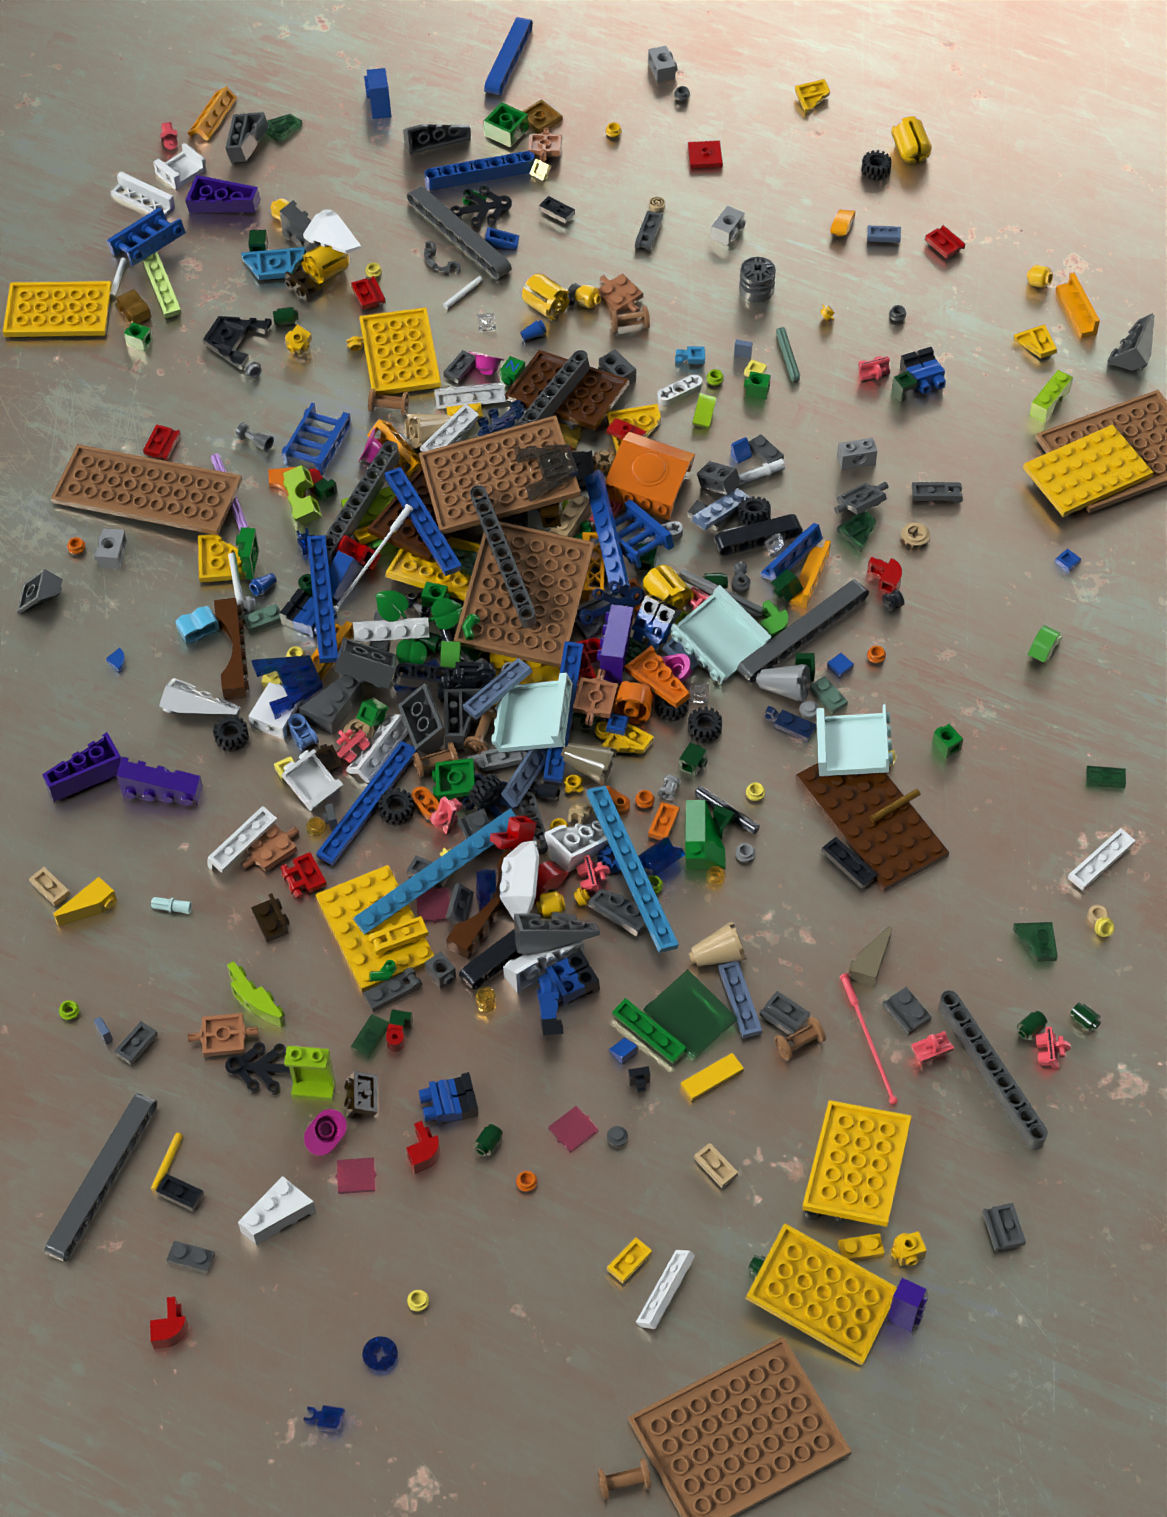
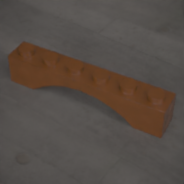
(233, 677)
(467, 934)

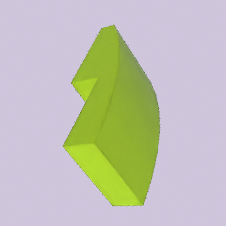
(704, 410)

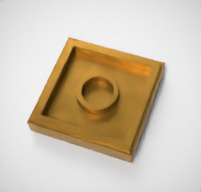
(542, 116)

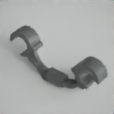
(429, 244)

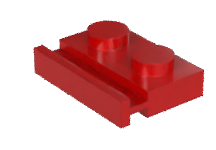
(945, 242)
(368, 293)
(161, 442)

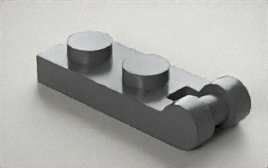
(649, 230)
(937, 491)
(392, 989)

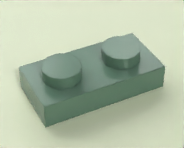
(262, 618)
(828, 695)

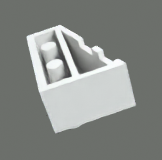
(274, 1211)

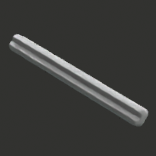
(709, 587)

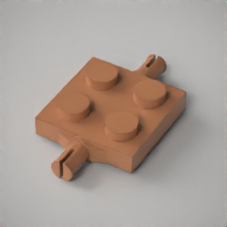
(545, 144)
(620, 293)
(595, 697)
(271, 848)
(223, 1034)

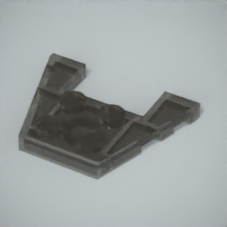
(555, 465)

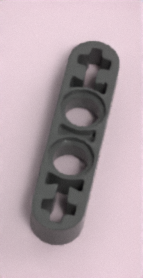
(533, 808)

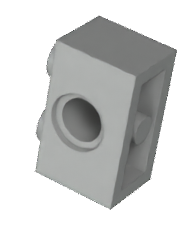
(662, 63)
(728, 225)
(857, 454)
(111, 548)

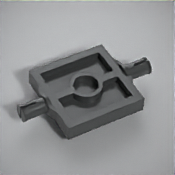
(861, 498)

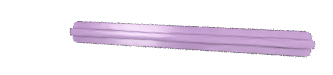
(235, 507)

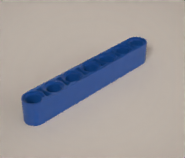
(508, 56)
(479, 170)

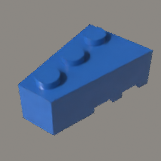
(378, 92)

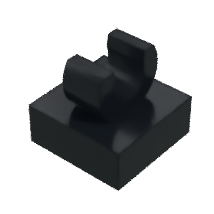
(639, 1077)

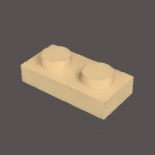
(49, 886)
(715, 1165)

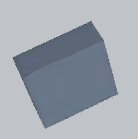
(743, 348)
(103, 1030)

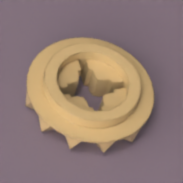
(603, 465)
(911, 528)
(356, 724)

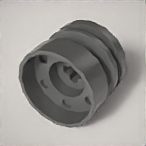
(757, 279)

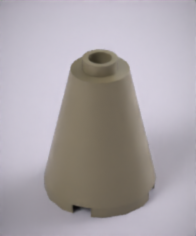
(590, 760)

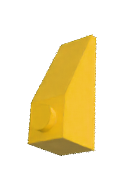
(88, 902)

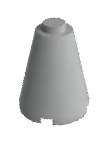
(786, 681)

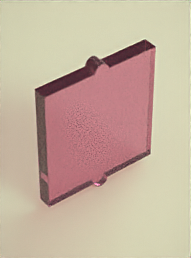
(433, 905)
(573, 1129)
(356, 1175)

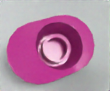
(486, 364)
(371, 448)
(679, 665)
(325, 1132)

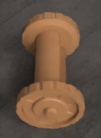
(629, 319)
(388, 401)
(476, 743)
(445, 755)
(800, 1038)
(624, 1478)

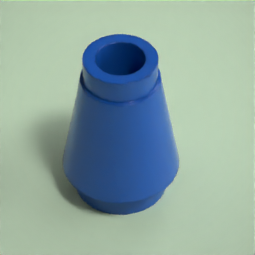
(534, 330)
(262, 584)

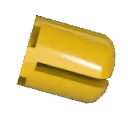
(911, 140)
(324, 263)
(545, 295)
(668, 586)

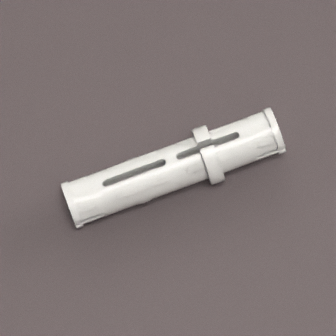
(764, 470)

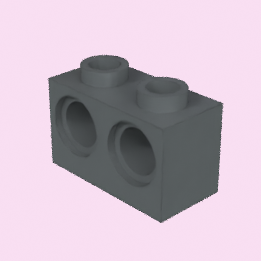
(616, 364)
(718, 478)

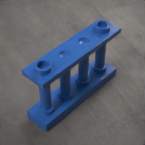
(141, 229)
(327, 449)
(652, 529)

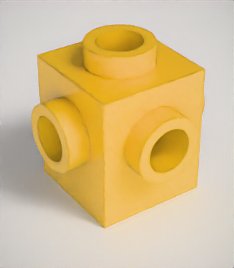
(298, 340)
(908, 1249)

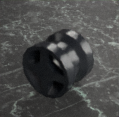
(893, 600)

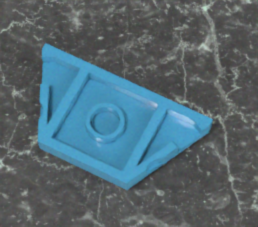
(273, 263)

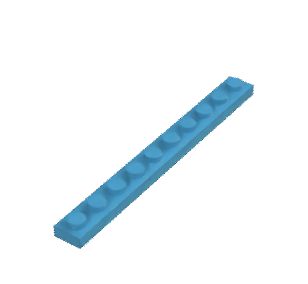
(632, 869)
(431, 875)

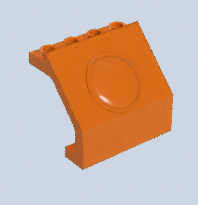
(648, 474)

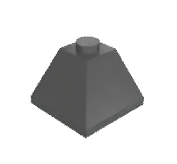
(39, 590)

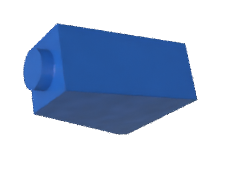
(342, 574)

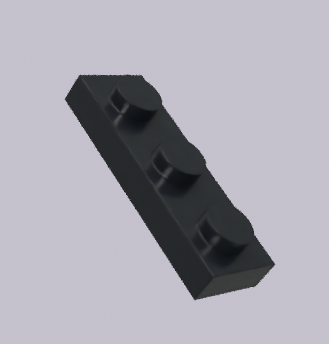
(849, 863)

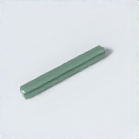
(788, 354)

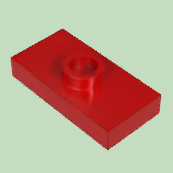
(620, 429)

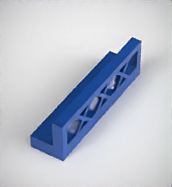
(794, 553)

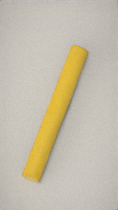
(167, 1161)

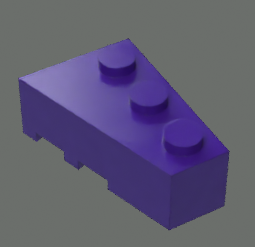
(908, 1305)

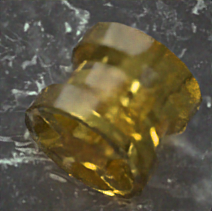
(482, 996)

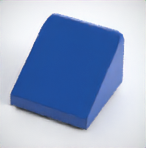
(741, 450)
(623, 1050)

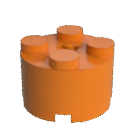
(633, 701)

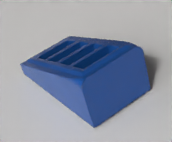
(497, 238)

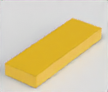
(712, 1077)

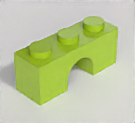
(1054, 390)
(297, 482)

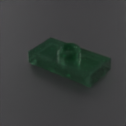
(1106, 776)
(370, 1036)

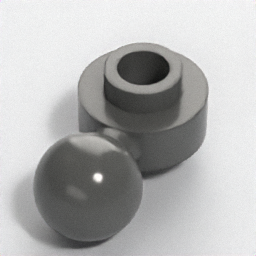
(740, 569)

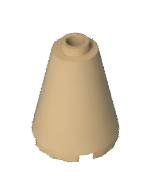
(422, 426)
(718, 948)

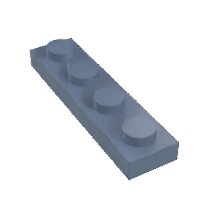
(719, 510)
(497, 688)
(524, 776)
(740, 999)

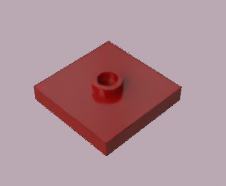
(705, 154)

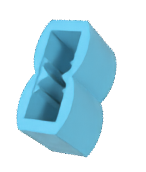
(197, 624)

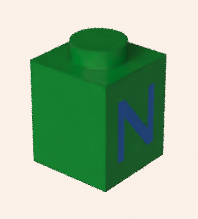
(511, 370)

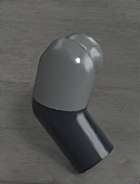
(572, 289)

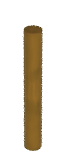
(895, 805)

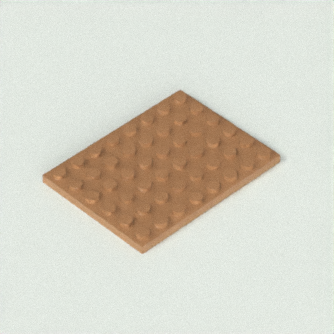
(1143, 426)
(493, 464)
(554, 577)
(739, 1434)

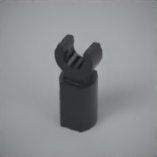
(545, 791)

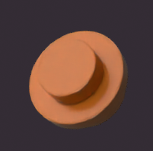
(76, 546)
(876, 654)
(644, 799)
(526, 1181)

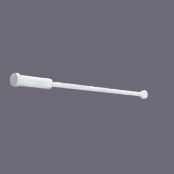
(395, 526)

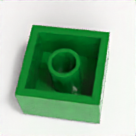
(506, 124)

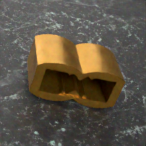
(133, 307)

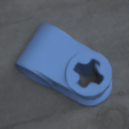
(303, 734)

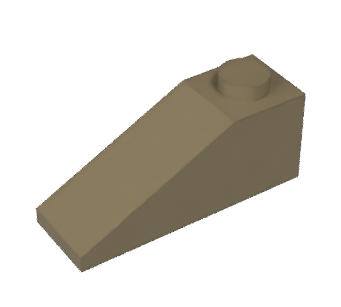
(869, 960)

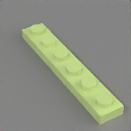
(161, 286)

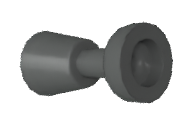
(261, 440)

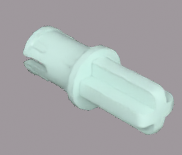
(171, 905)

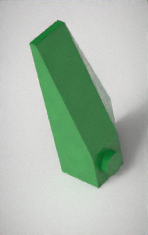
(702, 839)

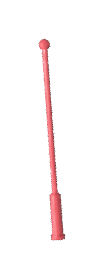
(845, 978)

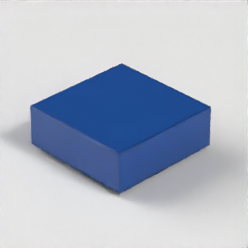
(1067, 560)
(840, 664)
(617, 724)

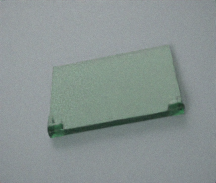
(690, 1014)

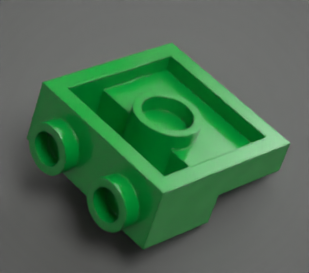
(248, 550)
(453, 778)

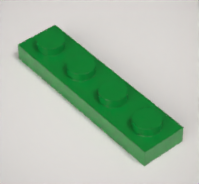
(649, 1031)

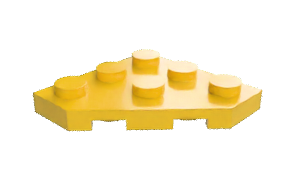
(643, 417)
(214, 559)

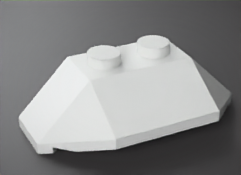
(520, 878)

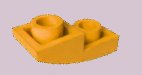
(842, 222)

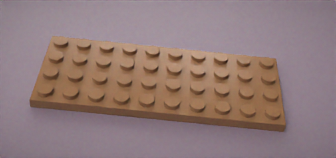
(147, 489)

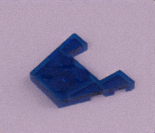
(296, 676)

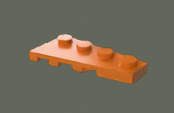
(651, 670)

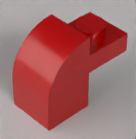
(357, 551)
(889, 573)
(519, 830)
(549, 877)
(426, 1151)
(171, 1330)

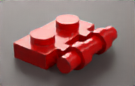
(309, 873)

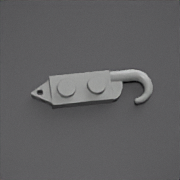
(494, 759)

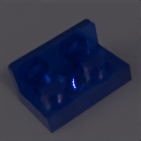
(660, 856)
(485, 886)

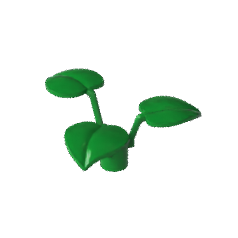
(393, 604)

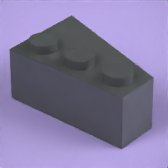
(294, 225)
(333, 704)

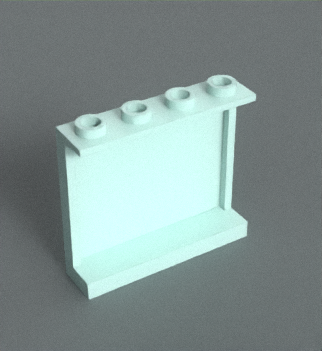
(719, 635)
(533, 716)
(853, 743)

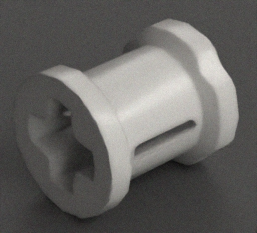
(669, 787)

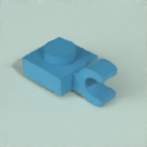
(693, 354)

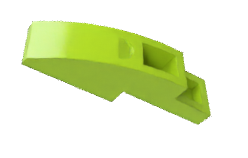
(254, 999)

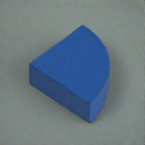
(116, 660)

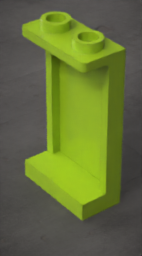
(310, 1073)

